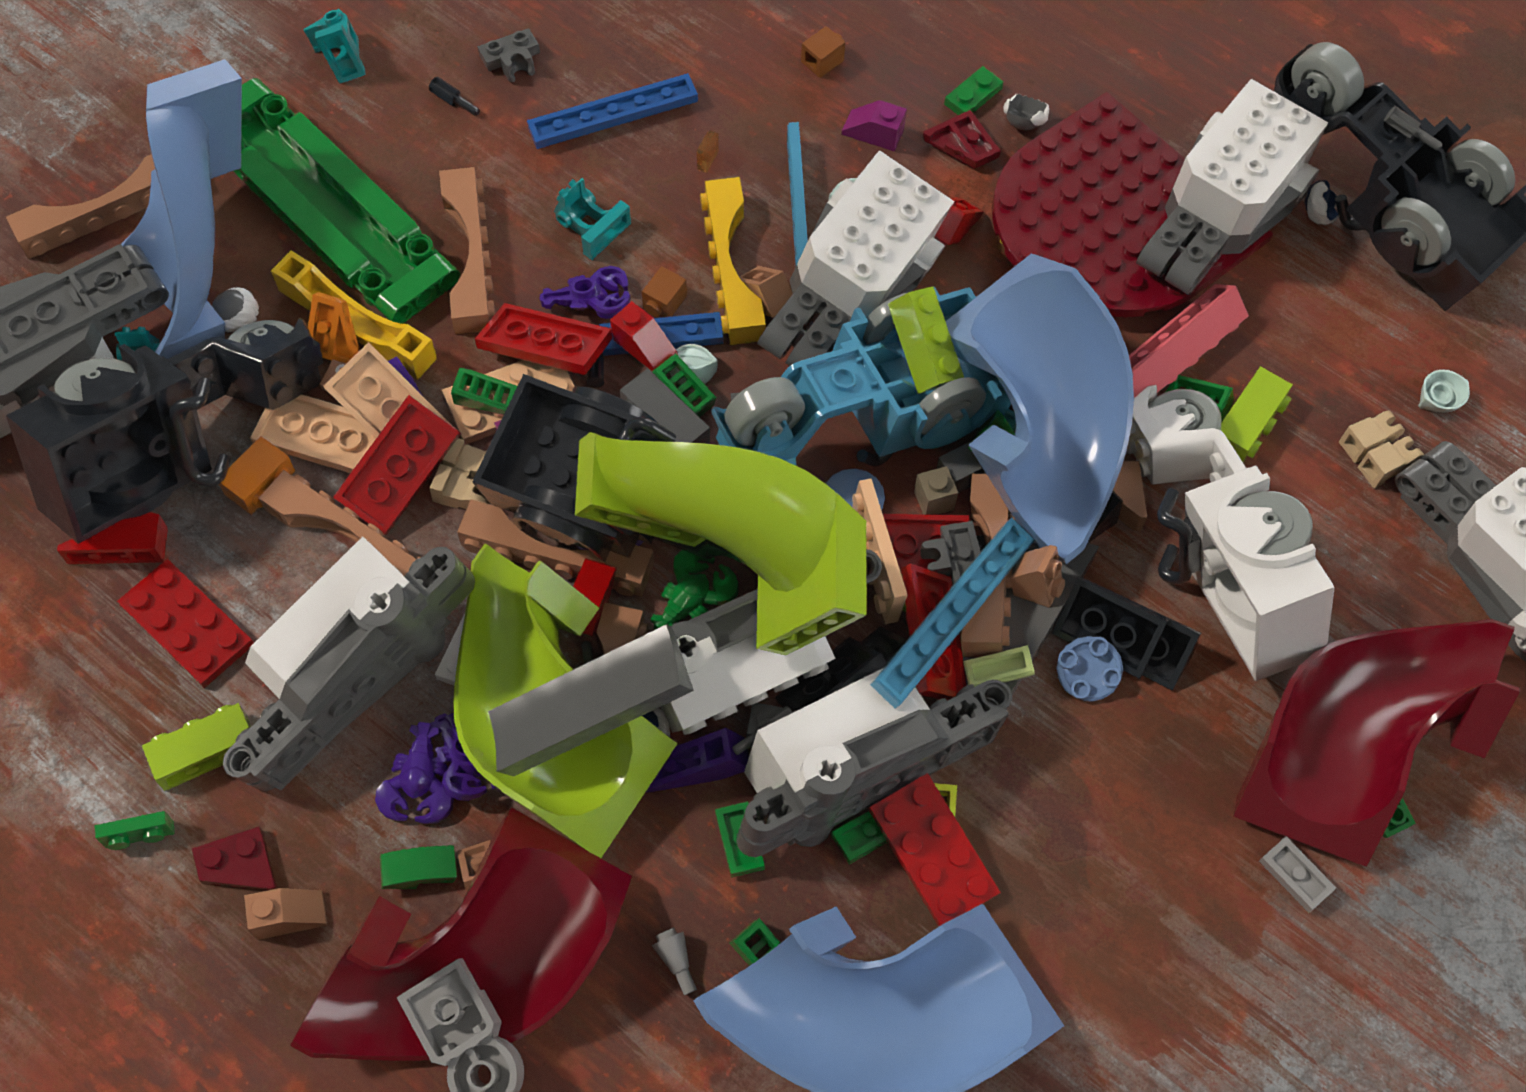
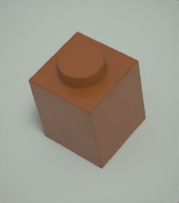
(823, 51)
(664, 293)

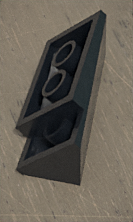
(1143, 638)
(851, 663)

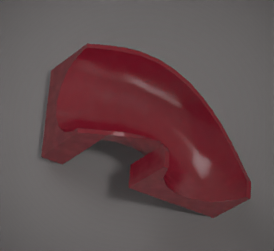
(1352, 724)
(523, 929)

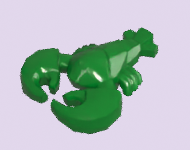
(694, 589)

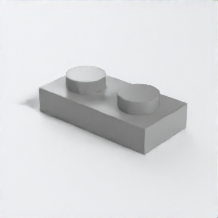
(1297, 874)

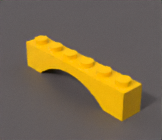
(302, 279)
(742, 308)

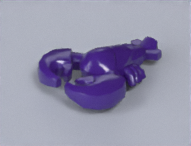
(590, 293)
(461, 773)
(416, 779)

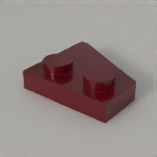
(964, 140)
(236, 861)

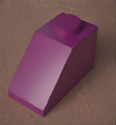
(876, 124)

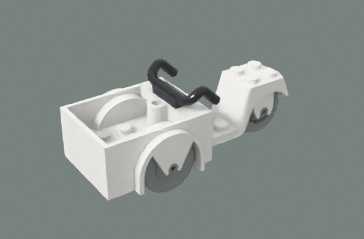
(1236, 536)

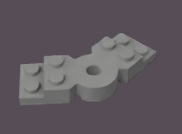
(462, 1031)

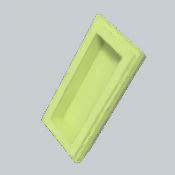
(1000, 666)

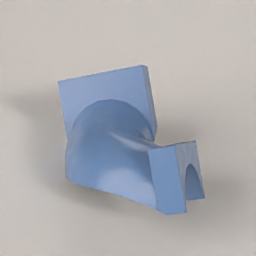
(191, 139)
(1069, 393)
(906, 1023)

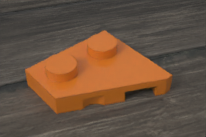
(332, 328)

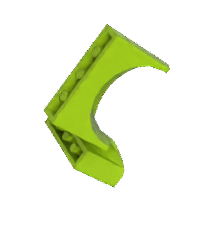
(752, 504)
(514, 647)

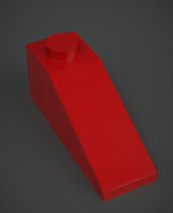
(127, 541)

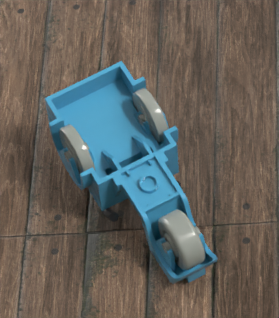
(873, 381)

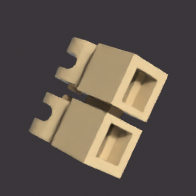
(1371, 443)
(453, 481)

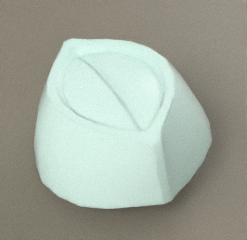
(698, 360)
(1444, 391)

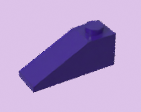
(701, 761)

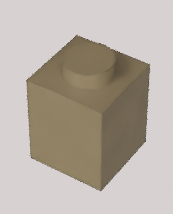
(936, 491)

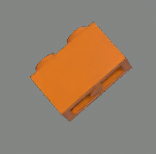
(254, 474)

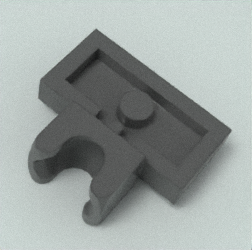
(511, 53)
(953, 551)

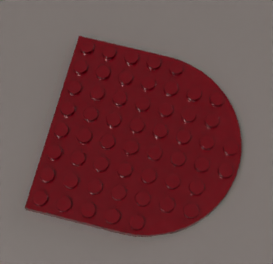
(1093, 201)

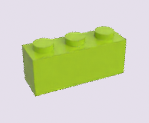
(925, 339)
(1255, 411)
(195, 747)

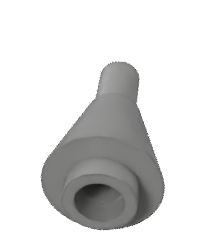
(673, 952)

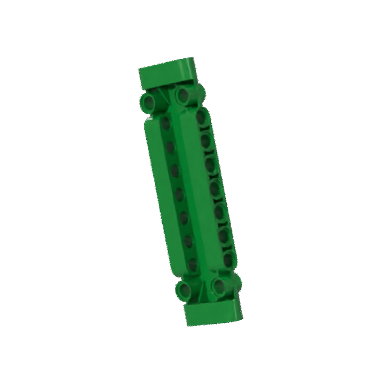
(337, 208)

